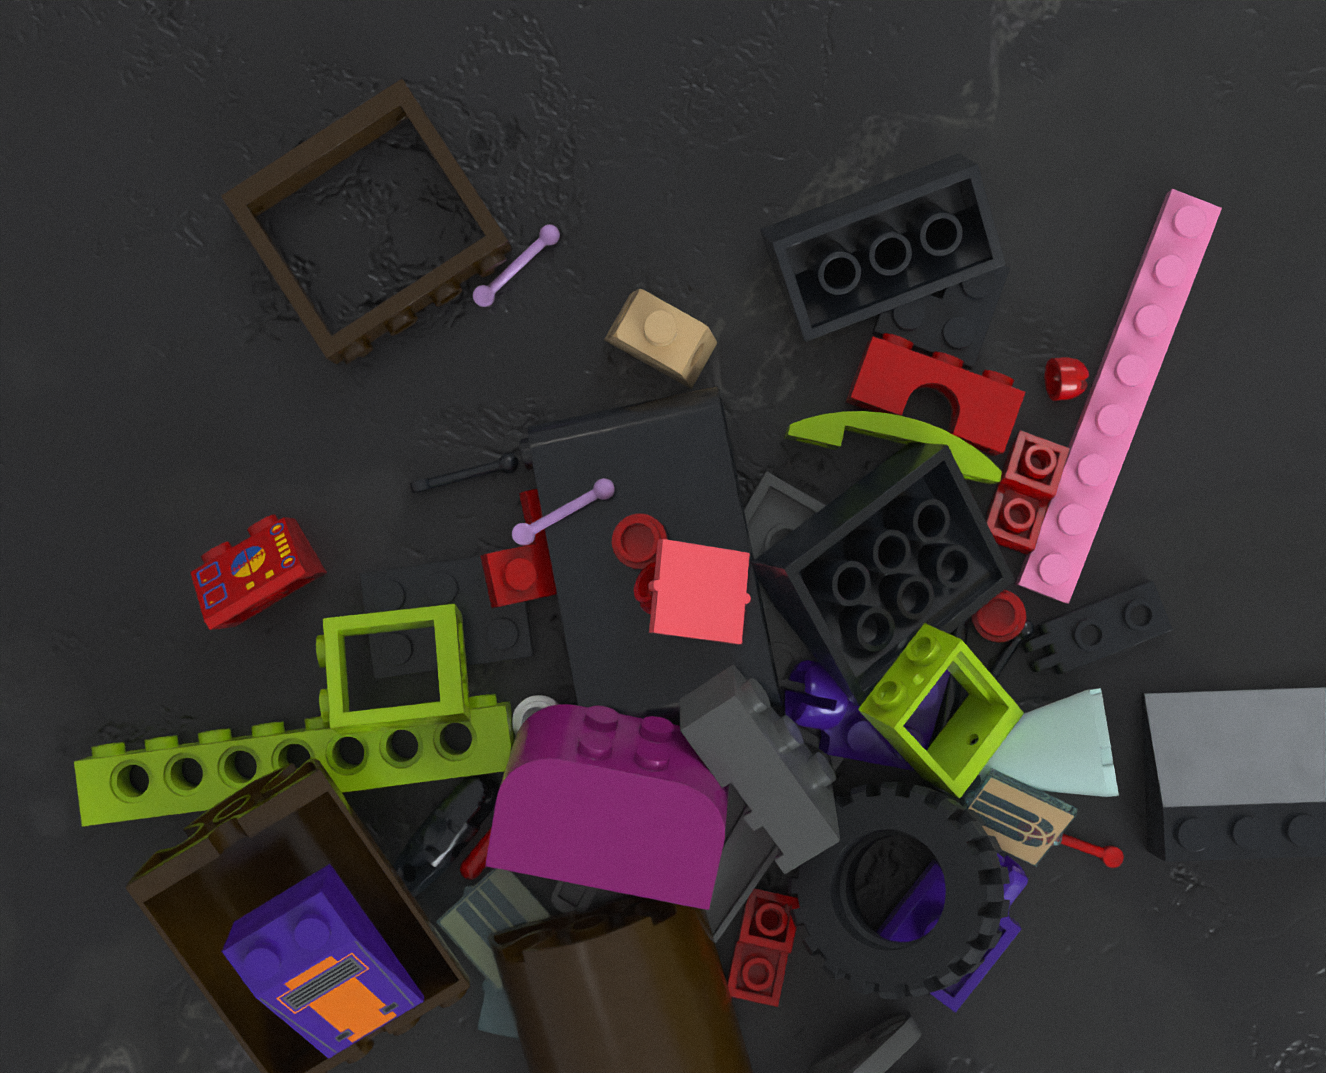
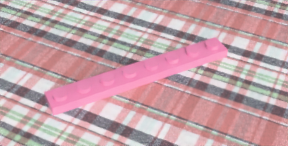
(1119, 394)

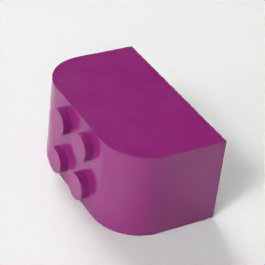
(610, 806)

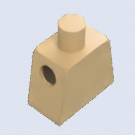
(662, 337)

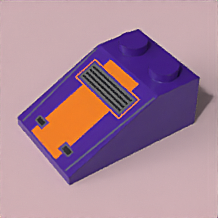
(321, 963)

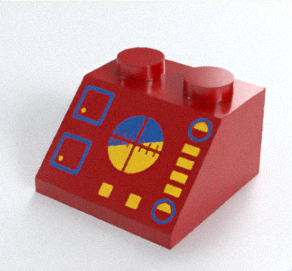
(254, 573)

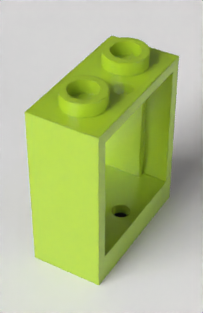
(451, 664)
(984, 714)

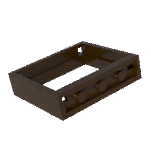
(321, 154)

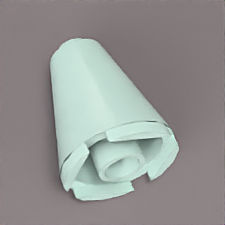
(1060, 748)

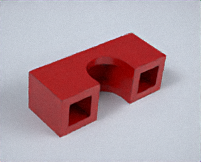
(980, 405)

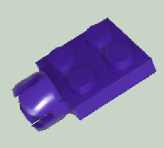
(844, 727)
(922, 908)

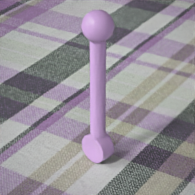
(485, 295)
(525, 534)

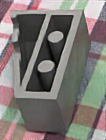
(766, 763)

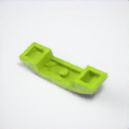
(829, 428)

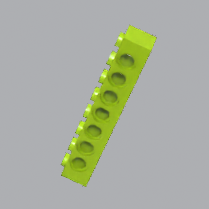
(109, 796)

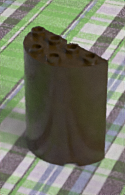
(252, 852)
(620, 991)

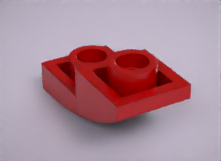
(1024, 491)
(762, 947)

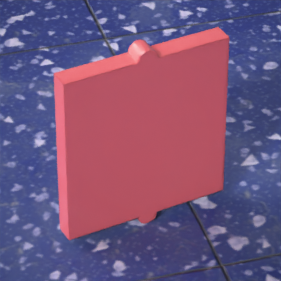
(699, 592)

